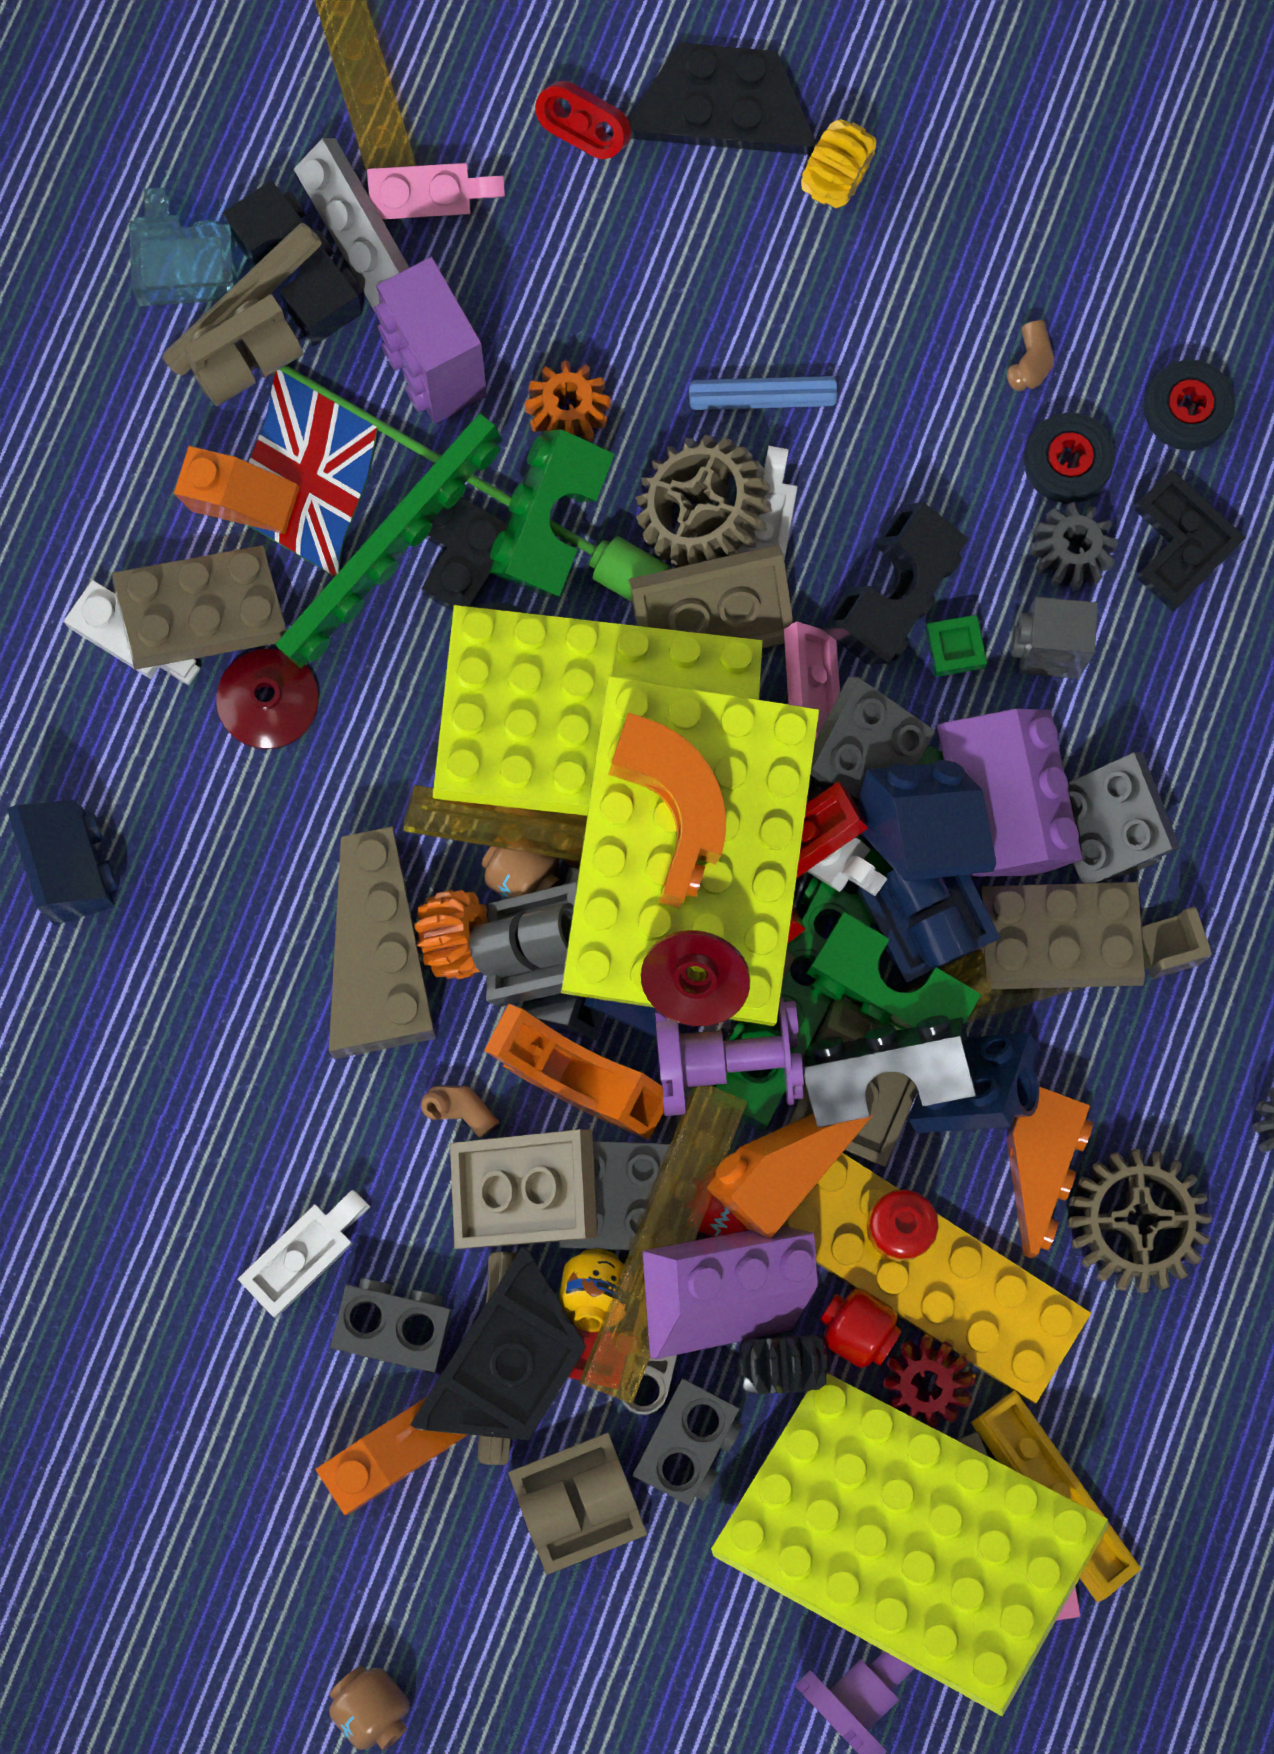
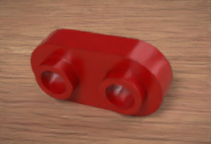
(585, 122)

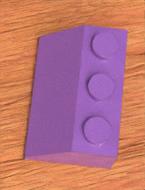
(1023, 787)
(727, 1289)

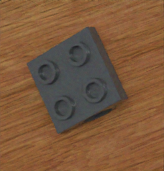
(864, 734)
(1119, 820)
(524, 945)
(623, 1186)

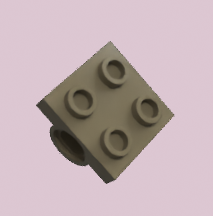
(248, 341)
(577, 1503)

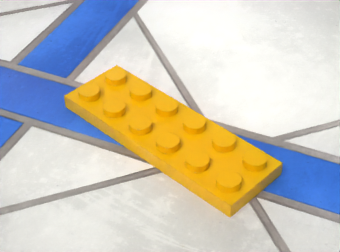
(954, 1291)

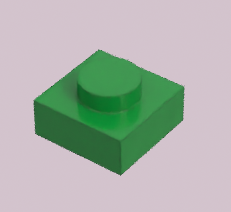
(955, 646)

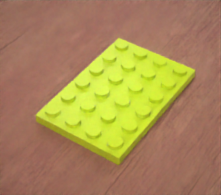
(532, 695)
(764, 772)
(911, 1541)

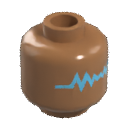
(518, 872)
(369, 1708)

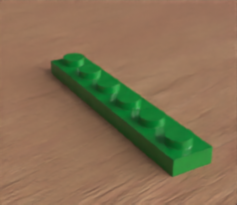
(379, 554)

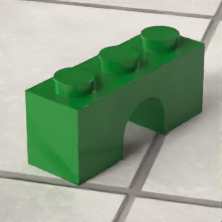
(528, 548)
(850, 969)

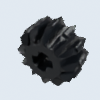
(782, 1364)

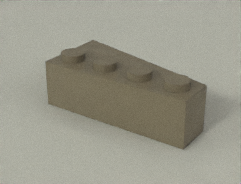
(377, 964)

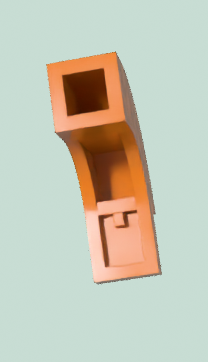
(683, 779)
(576, 1074)

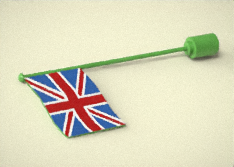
(329, 453)

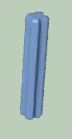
(762, 393)

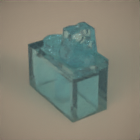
(176, 261)

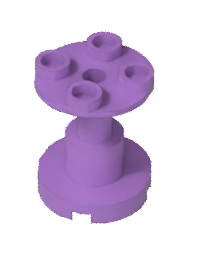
(706, 1058)
(858, 1699)

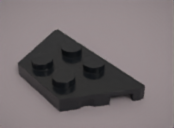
(723, 101)
(507, 1362)

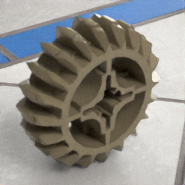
(701, 476)
(1139, 1245)

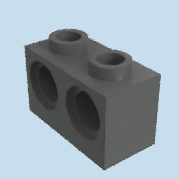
(1055, 637)
(389, 1339)
(675, 1437)

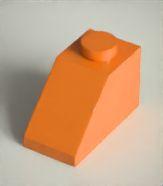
(235, 490)

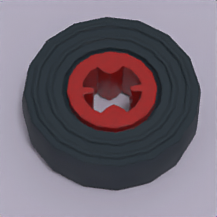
(1205, 386)
(1092, 468)

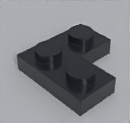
(1196, 537)
(465, 565)

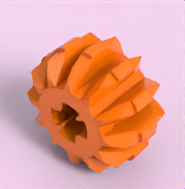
(563, 386)
(446, 932)

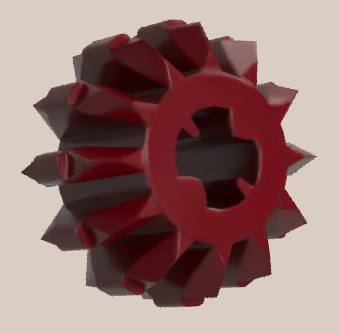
(949, 1379)

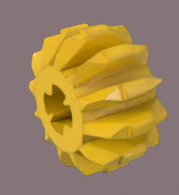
(838, 163)

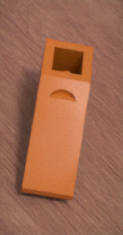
(1040, 1161)

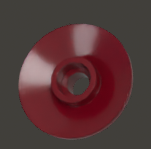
(271, 722)
(691, 995)

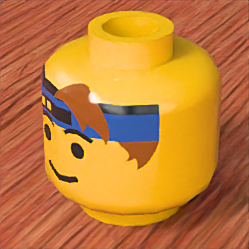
(589, 1287)

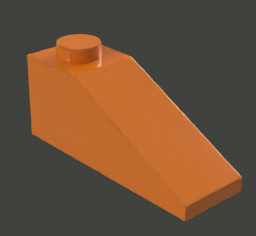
(776, 1172)
(382, 1460)

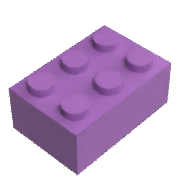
(430, 341)

